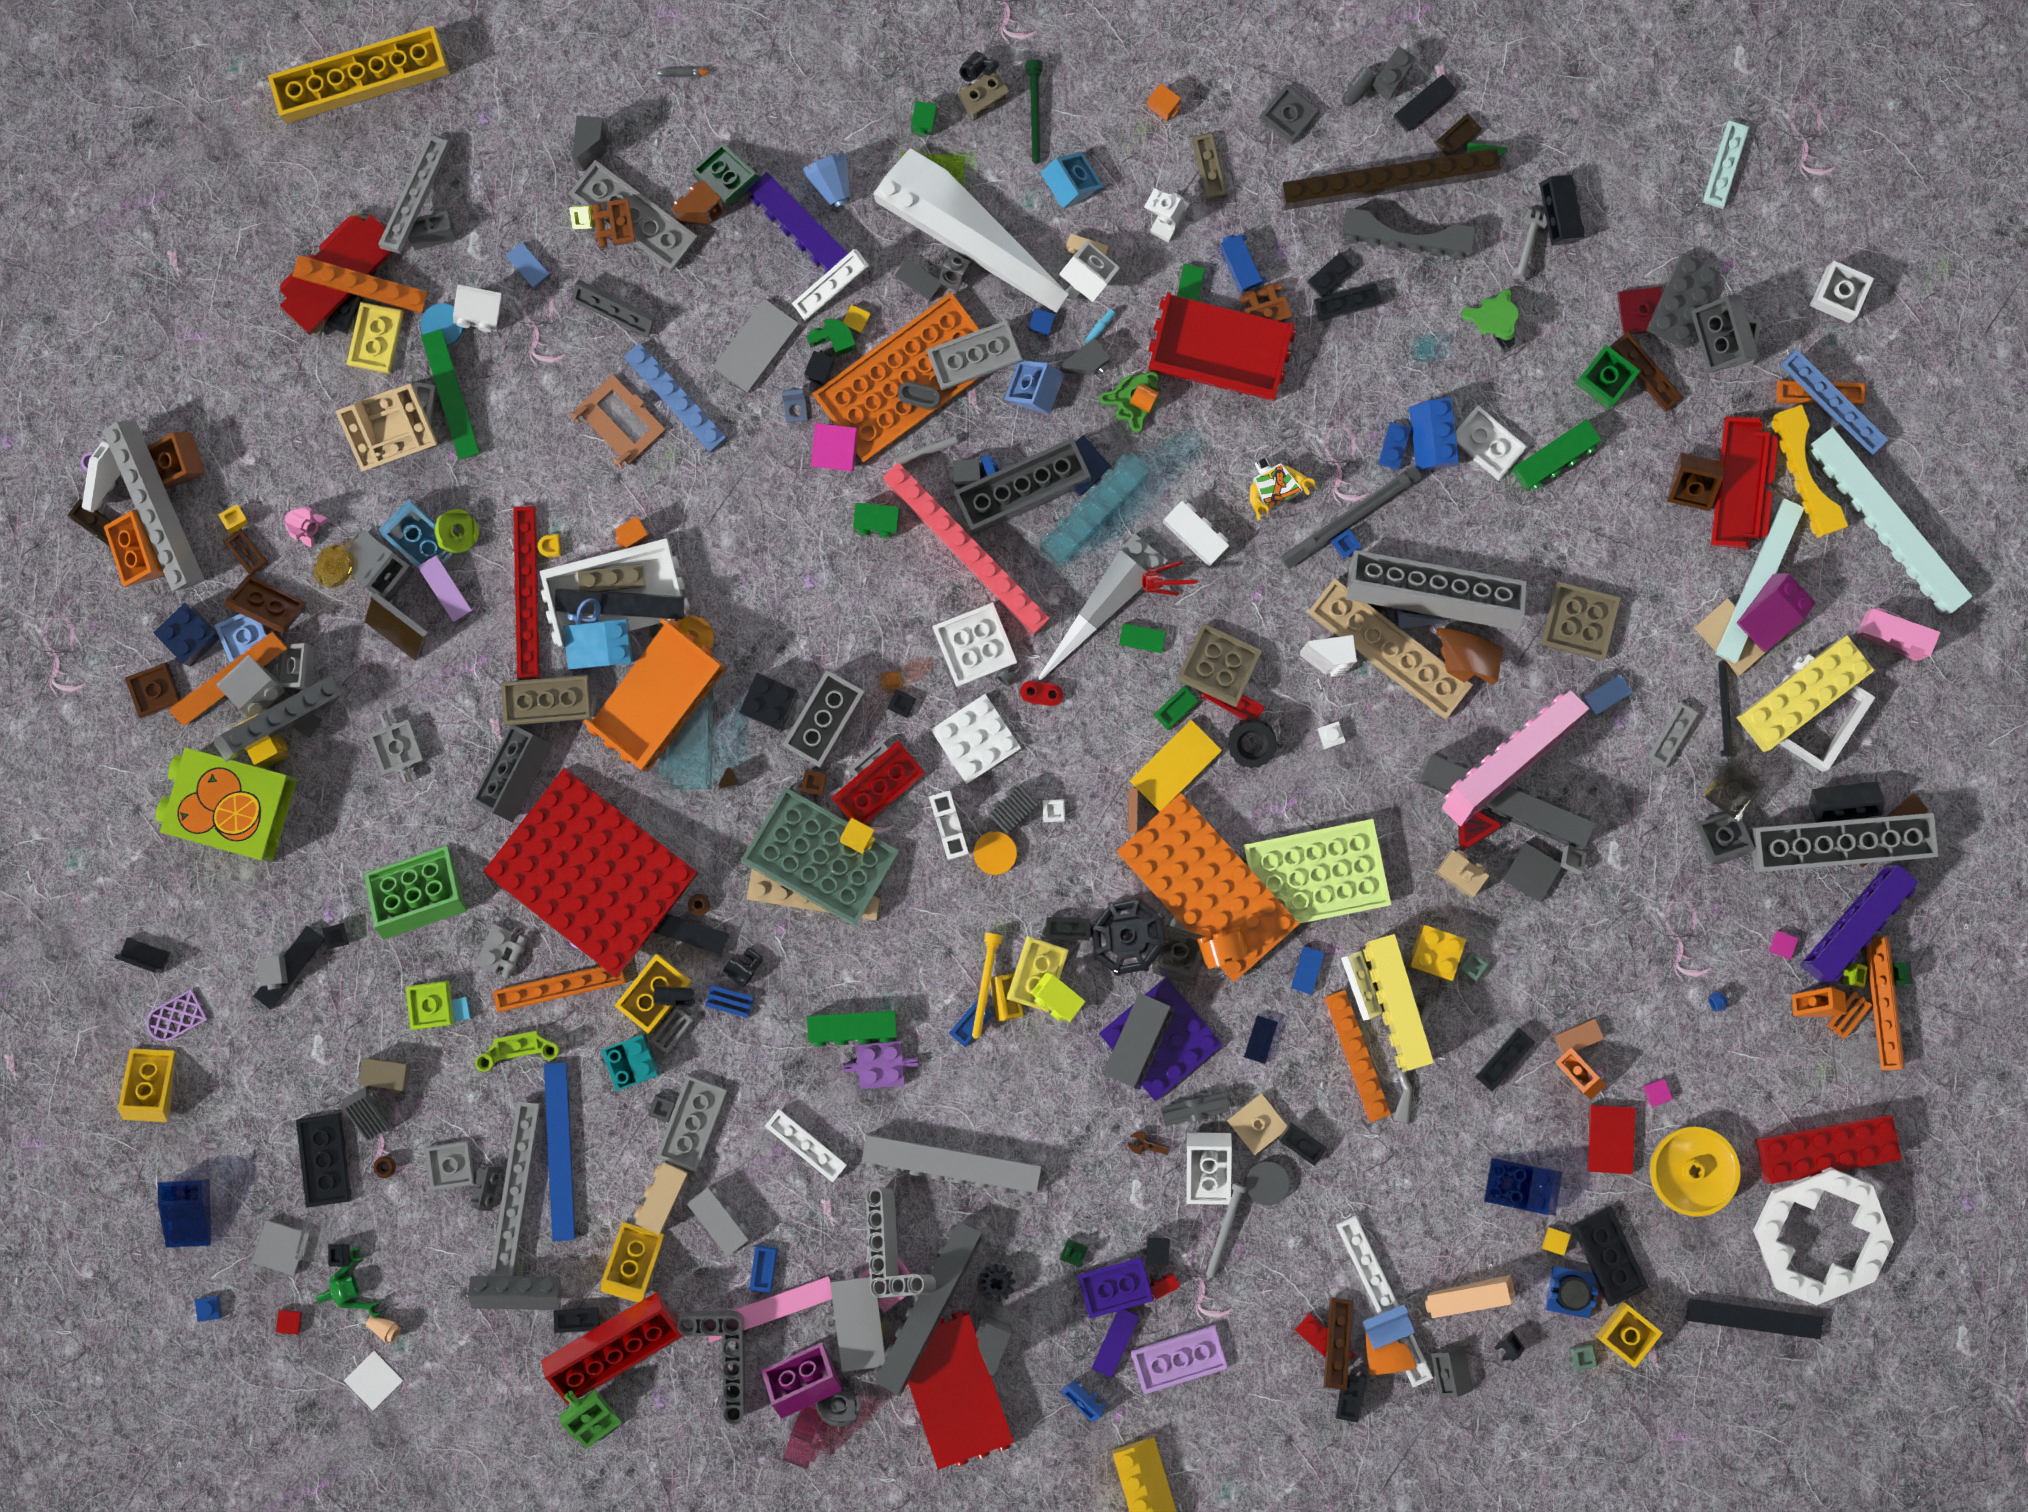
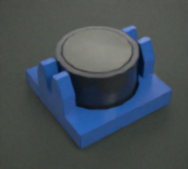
(1573, 1292)

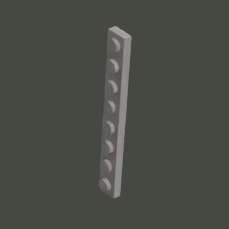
(515, 1189)

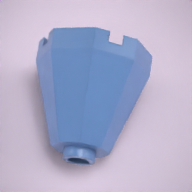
(830, 178)

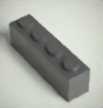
(515, 1292)

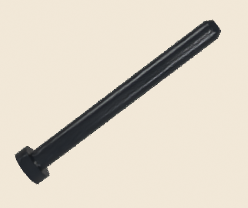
(1725, 711)

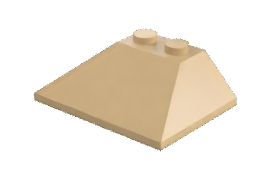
(386, 426)

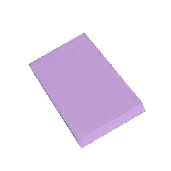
(1179, 1359)

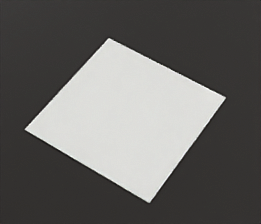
(373, 1380)

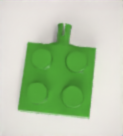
(588, 1418)

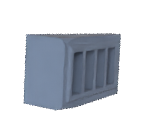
(1410, 619)

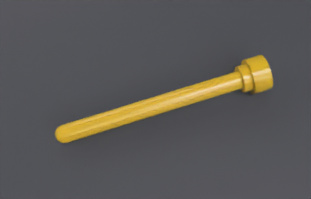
(992, 943)

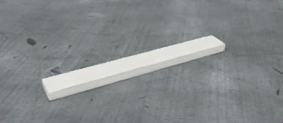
(1378, 1288)

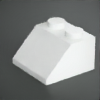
(476, 308)

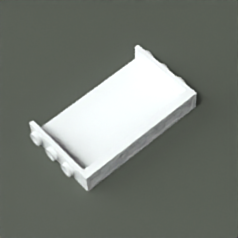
(660, 579)

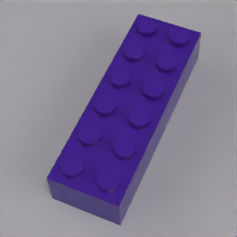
(1859, 923)

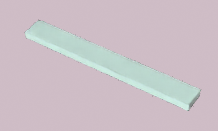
(1765, 565)

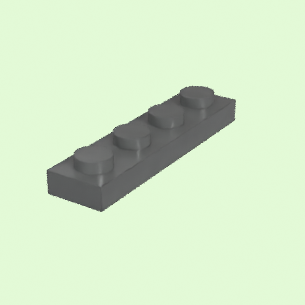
(613, 308)

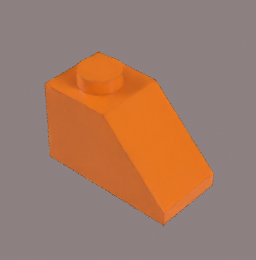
(1819, 1003)
(1581, 1073)

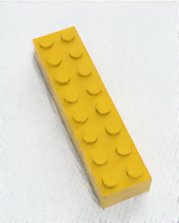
(358, 74)

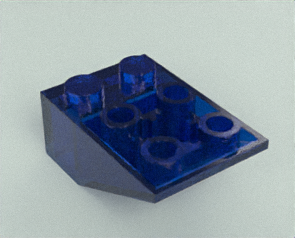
(1523, 1186)
(185, 1212)

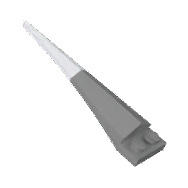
(1115, 588)

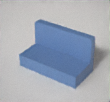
(1388, 1327)

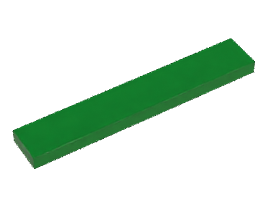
(450, 394)

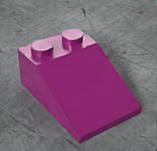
(1775, 611)

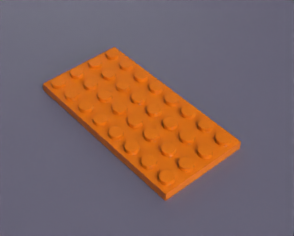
(868, 389)
(1206, 882)

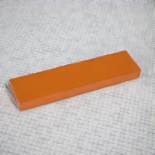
(1793, 393)

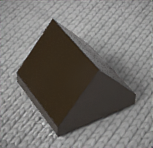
(728, 780)

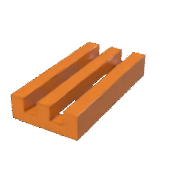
(1860, 1000)

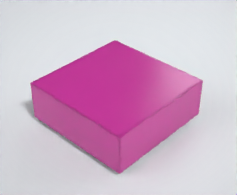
(1783, 944)
(1657, 1092)

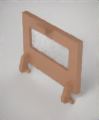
(619, 420)

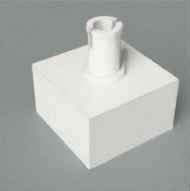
(1088, 272)

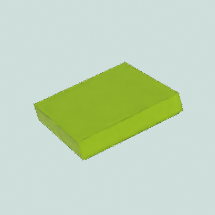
(430, 1005)

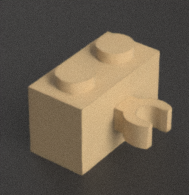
(1462, 873)

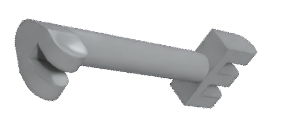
(1534, 223)

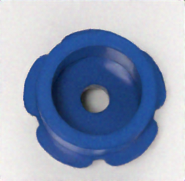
(1717, 1001)

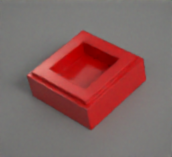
(288, 1322)

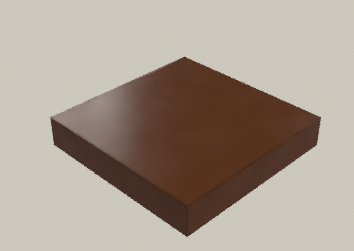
(153, 690)

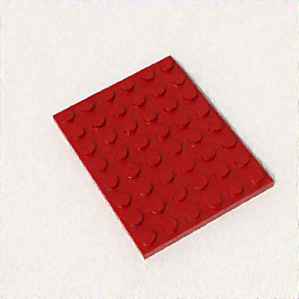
(590, 873)

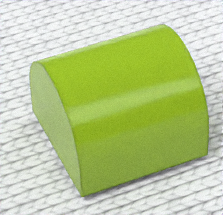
(1855, 975)

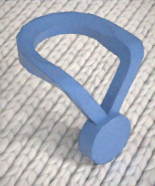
(577, 617)

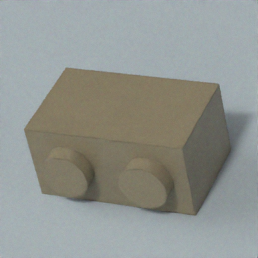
(384, 1074)

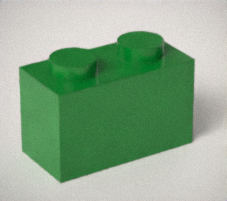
(876, 520)

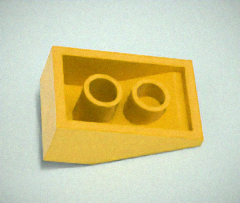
(147, 1085)
(631, 1263)

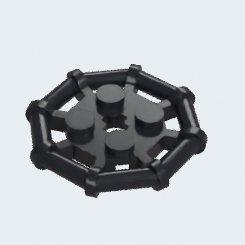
(1136, 945)

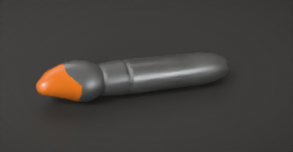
(682, 72)

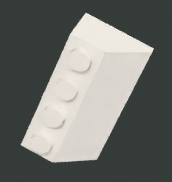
(1331, 655)

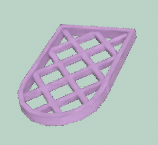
(198, 1006)

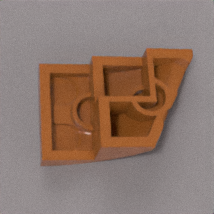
(1470, 655)

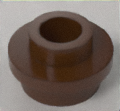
(699, 897)
(378, 1167)

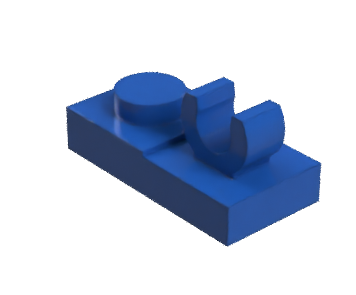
(1080, 1398)

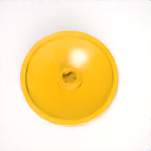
(1694, 1171)

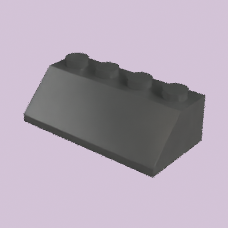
(512, 773)

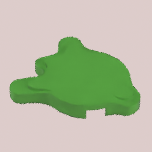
(1495, 316)
(1122, 396)

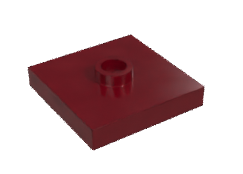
(1637, 308)

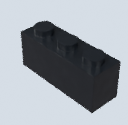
(1562, 210)
(1846, 802)

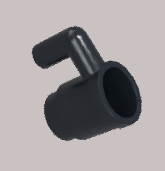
(976, 65)
(741, 972)

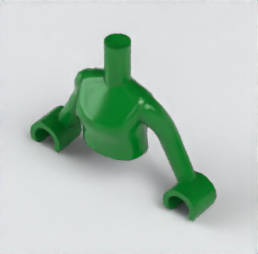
(346, 1288)

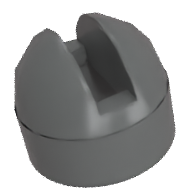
(1005, 677)

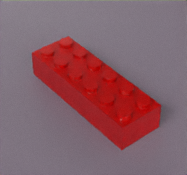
(1834, 1145)
(611, 1347)

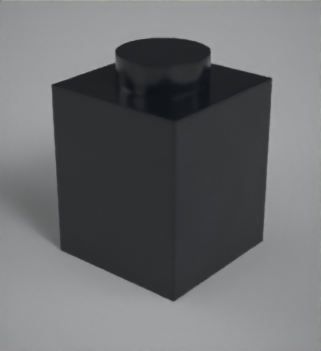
(819, 367)

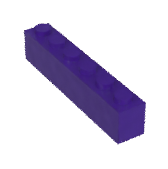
(796, 222)

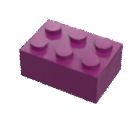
(801, 1380)

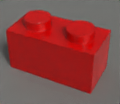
(1164, 1286)

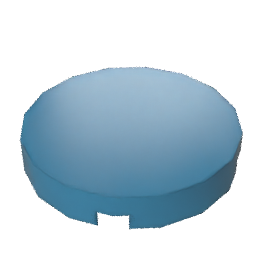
(441, 317)

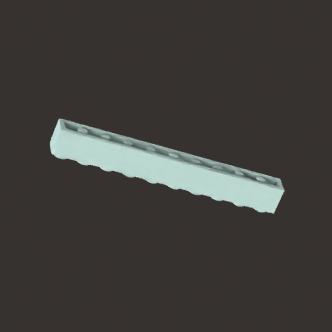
(1888, 521)

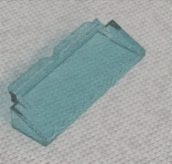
(689, 754)

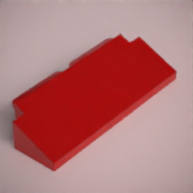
(348, 246)
(1742, 498)

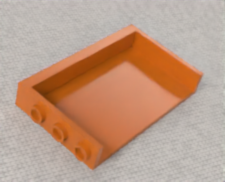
(657, 696)

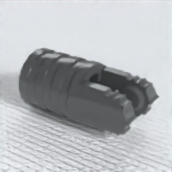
(1358, 86)

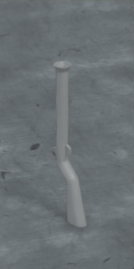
(1403, 1109)

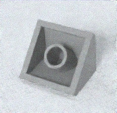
(297, 666)

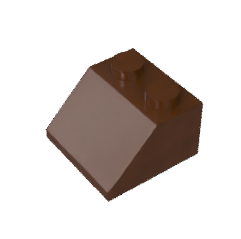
(1695, 481)

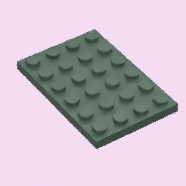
(804, 854)

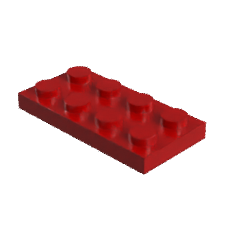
(878, 784)

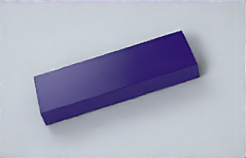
(1115, 1342)

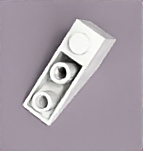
(100, 477)

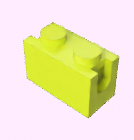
(1057, 997)

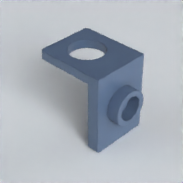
(794, 397)

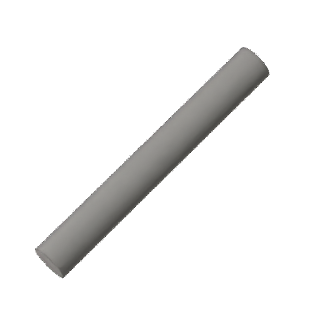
(926, 450)

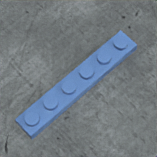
(675, 397)
(1833, 402)

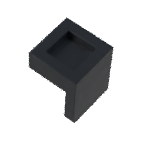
(1157, 1251)

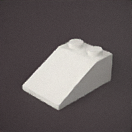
(1209, 1168)

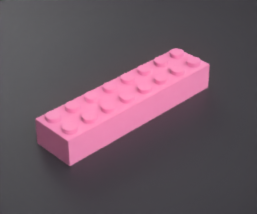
(1514, 757)

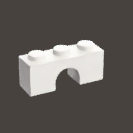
(949, 825)

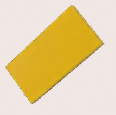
(1175, 765)

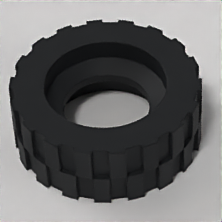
(1252, 726)

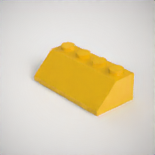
(1143, 1477)

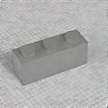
(719, 1220)

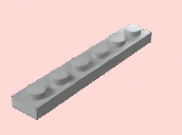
(414, 194)

